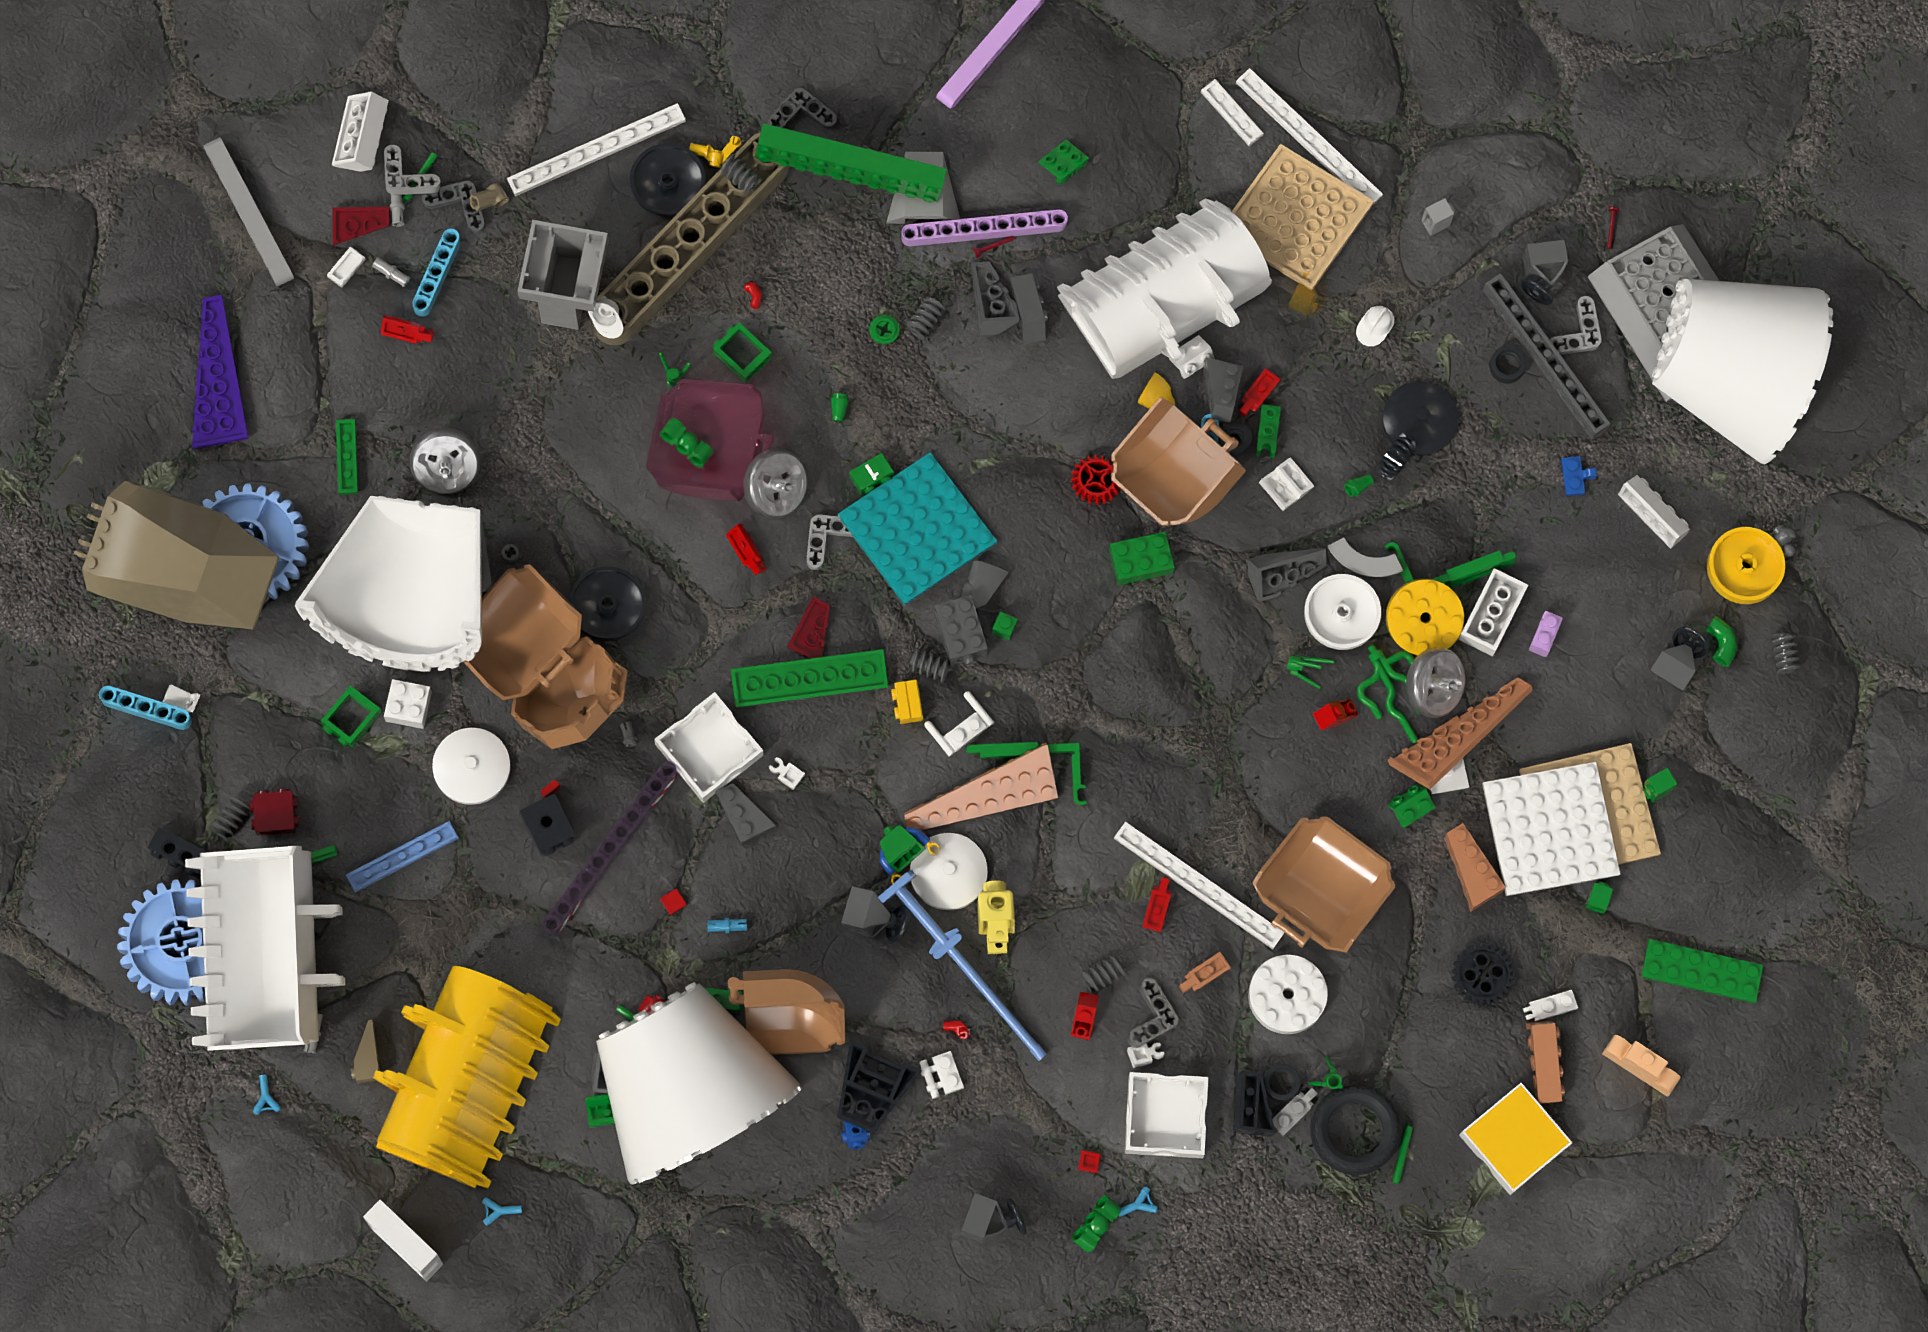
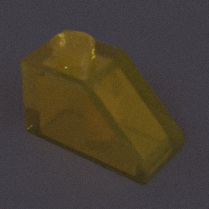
(1304, 298)

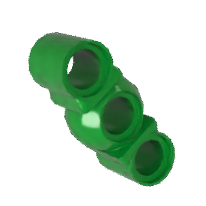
(686, 442)
(1096, 1223)

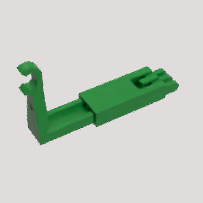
(1464, 573)
(1014, 750)

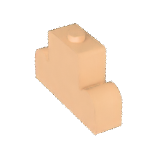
(1642, 1064)

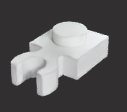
(789, 774)
(1143, 1055)

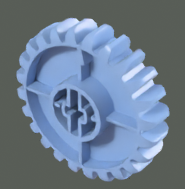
(274, 522)
(151, 944)

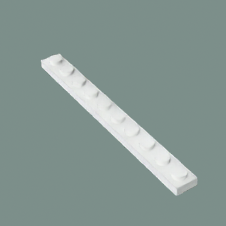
(1306, 135)
(596, 149)
(1198, 885)

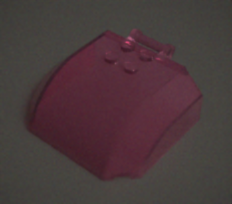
(723, 417)

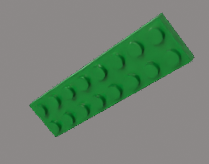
(809, 678)

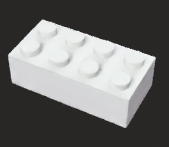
(1493, 612)

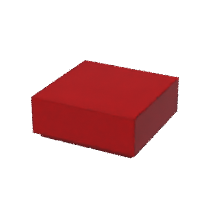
(550, 789)
(673, 902)
(1089, 1161)

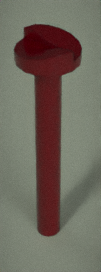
(1611, 228)
(977, 251)

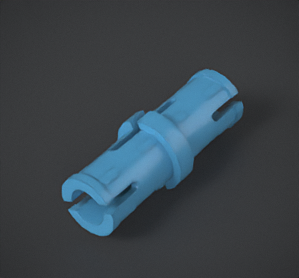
(727, 925)

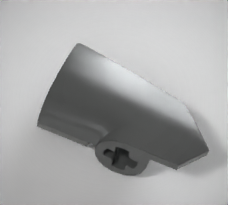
(983, 582)

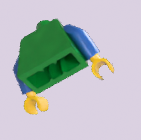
(902, 847)

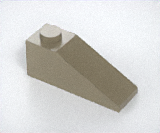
(366, 1058)

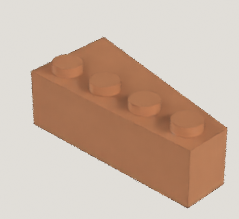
(1473, 869)
(1545, 1061)

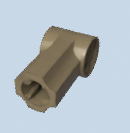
(492, 196)

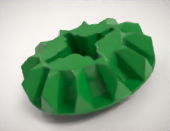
(881, 322)

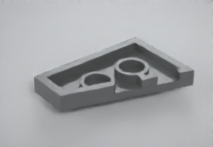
(743, 815)

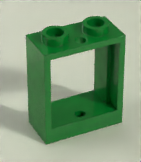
(761, 360)
(365, 703)

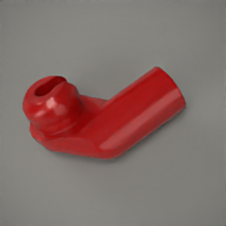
(756, 293)
(958, 1027)

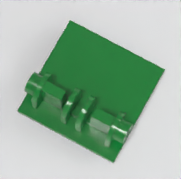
(1064, 161)

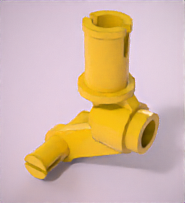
(716, 157)

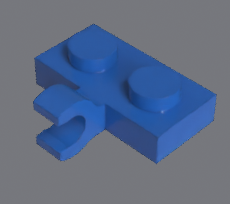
(1574, 476)

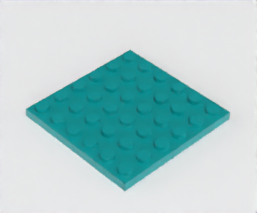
(917, 528)

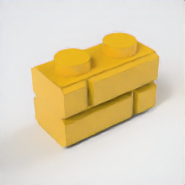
(908, 702)

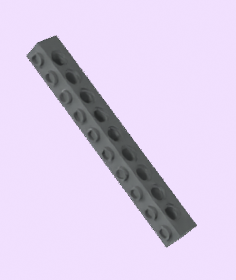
(1546, 356)

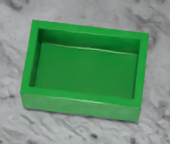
(1141, 558)

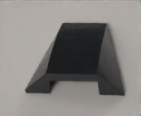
(872, 1087)

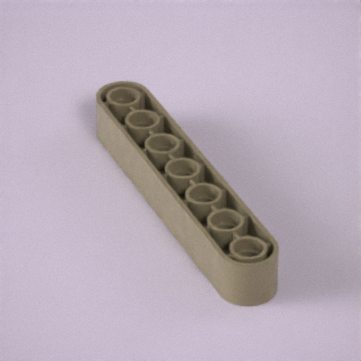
(687, 256)

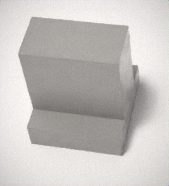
(562, 271)

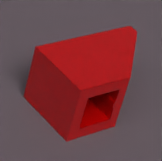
(1335, 714)
(1084, 1015)

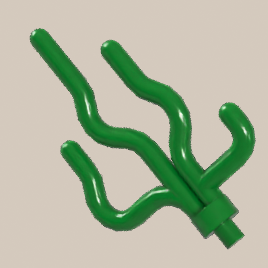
(1382, 667)

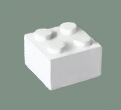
(407, 704)

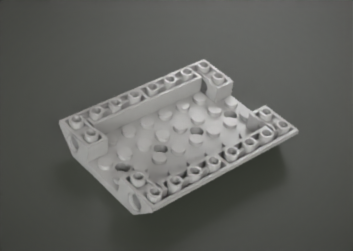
(1635, 290)

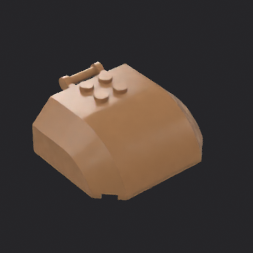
(1175, 465)
(524, 634)
(1324, 884)
(790, 1010)

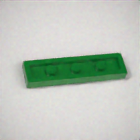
(347, 457)

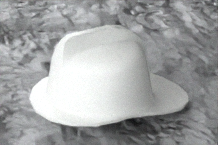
(607, 318)
(1375, 326)

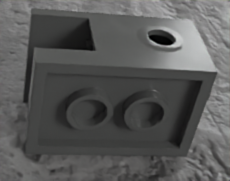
(960, 631)

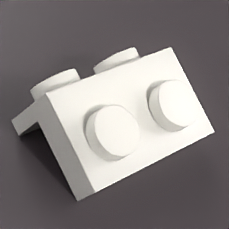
(1193, 356)

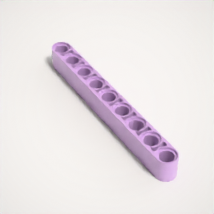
(987, 51)
(976, 233)

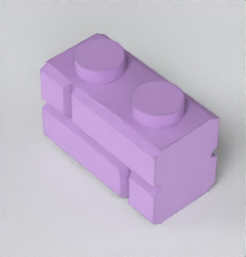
(1545, 633)

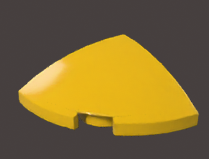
(1155, 388)

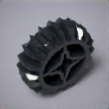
(1397, 456)

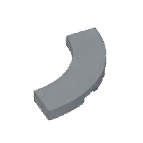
(1363, 564)

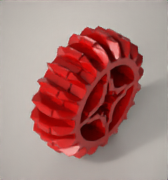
(1090, 484)

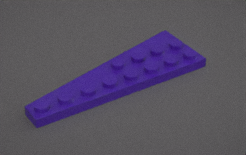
(218, 402)

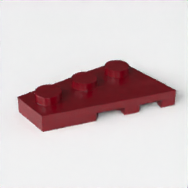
(357, 221)
(811, 630)

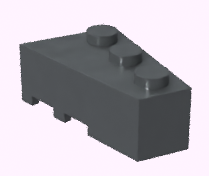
(1029, 307)
(1222, 387)

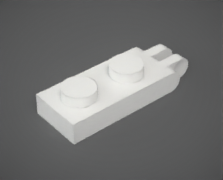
(1551, 1006)

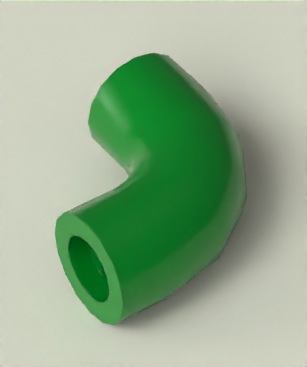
(1726, 640)

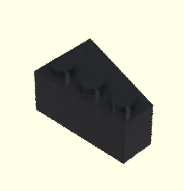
(1251, 1106)

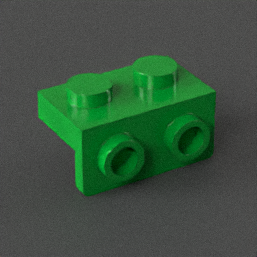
(1411, 805)
(599, 1110)

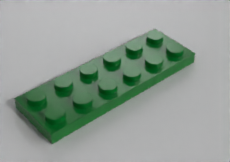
(1701, 971)

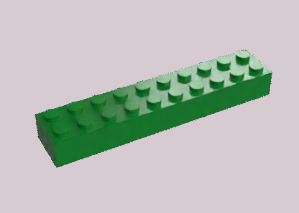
(850, 163)

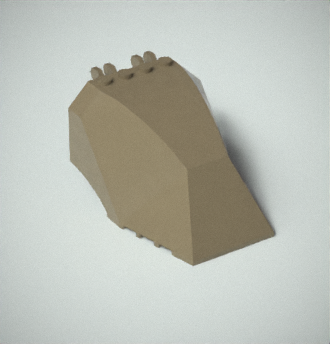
(176, 559)

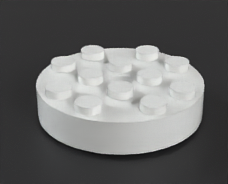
(1292, 975)

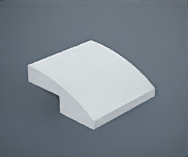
(1286, 484)

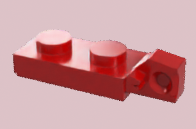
(405, 330)
(1259, 392)
(746, 549)
(1157, 907)

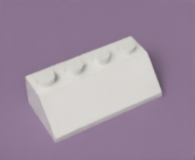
(360, 132)
(1654, 511)

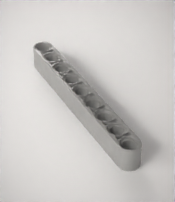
(248, 212)

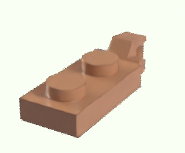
(1205, 973)

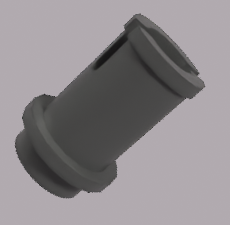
(628, 734)

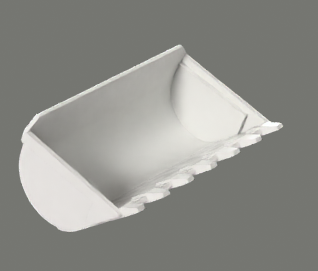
(1167, 288)
(258, 948)

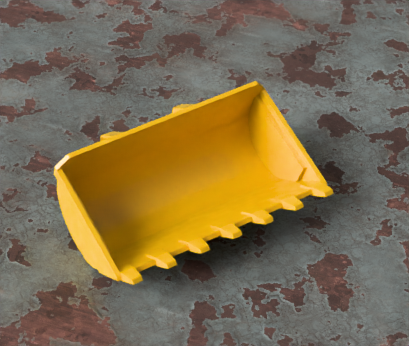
(463, 1075)

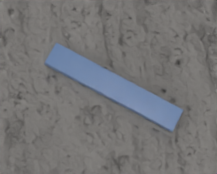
(402, 856)

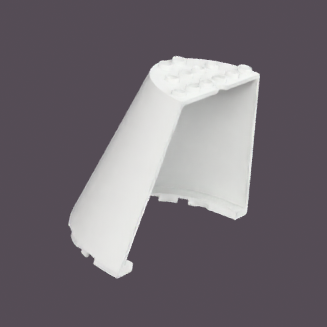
(1745, 358)
(402, 586)
(686, 1081)

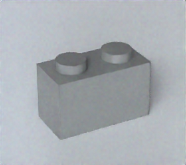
(1438, 216)

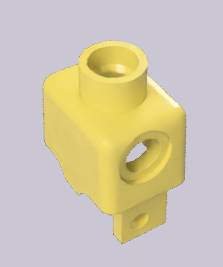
(995, 921)

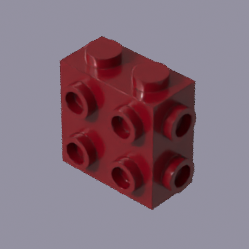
(274, 812)

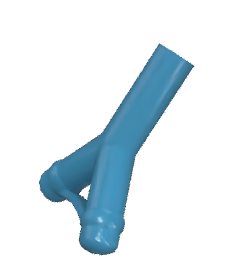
(265, 1097)
(1138, 1204)
(498, 1210)

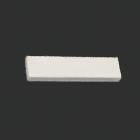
(1232, 112)

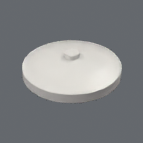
(1342, 611)
(471, 766)
(952, 875)

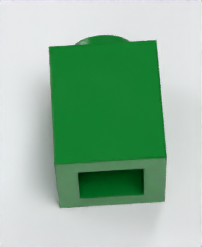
(1004, 626)
(1599, 897)

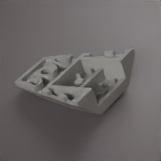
(917, 208)

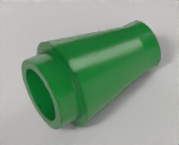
(839, 405)
(1356, 486)

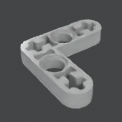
(402, 180)
(1582, 337)
(821, 533)

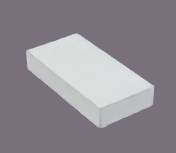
(346, 267)

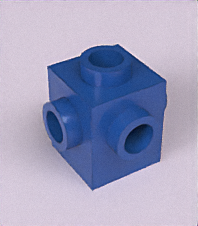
(854, 1136)

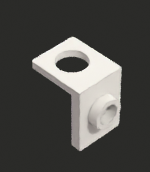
(181, 698)

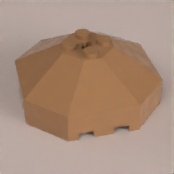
(587, 683)

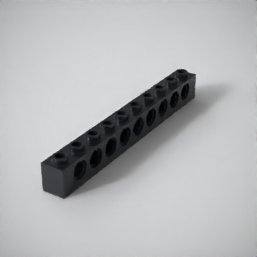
(163, 839)

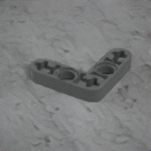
(797, 106)
(459, 196)
(1158, 1021)

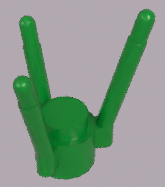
(673, 375)
(1297, 662)
(1331, 1079)

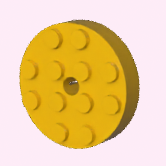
(1751, 583)
(1418, 597)

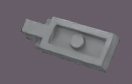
(1293, 1111)

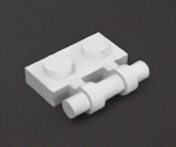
(947, 1073)

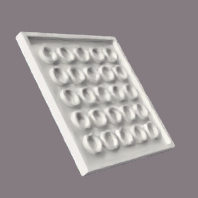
(1551, 829)

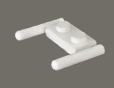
(964, 731)

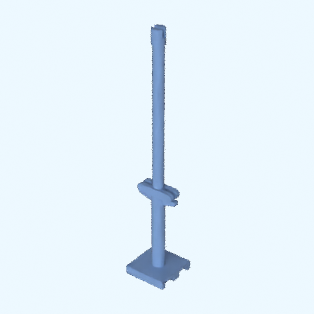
(946, 943)

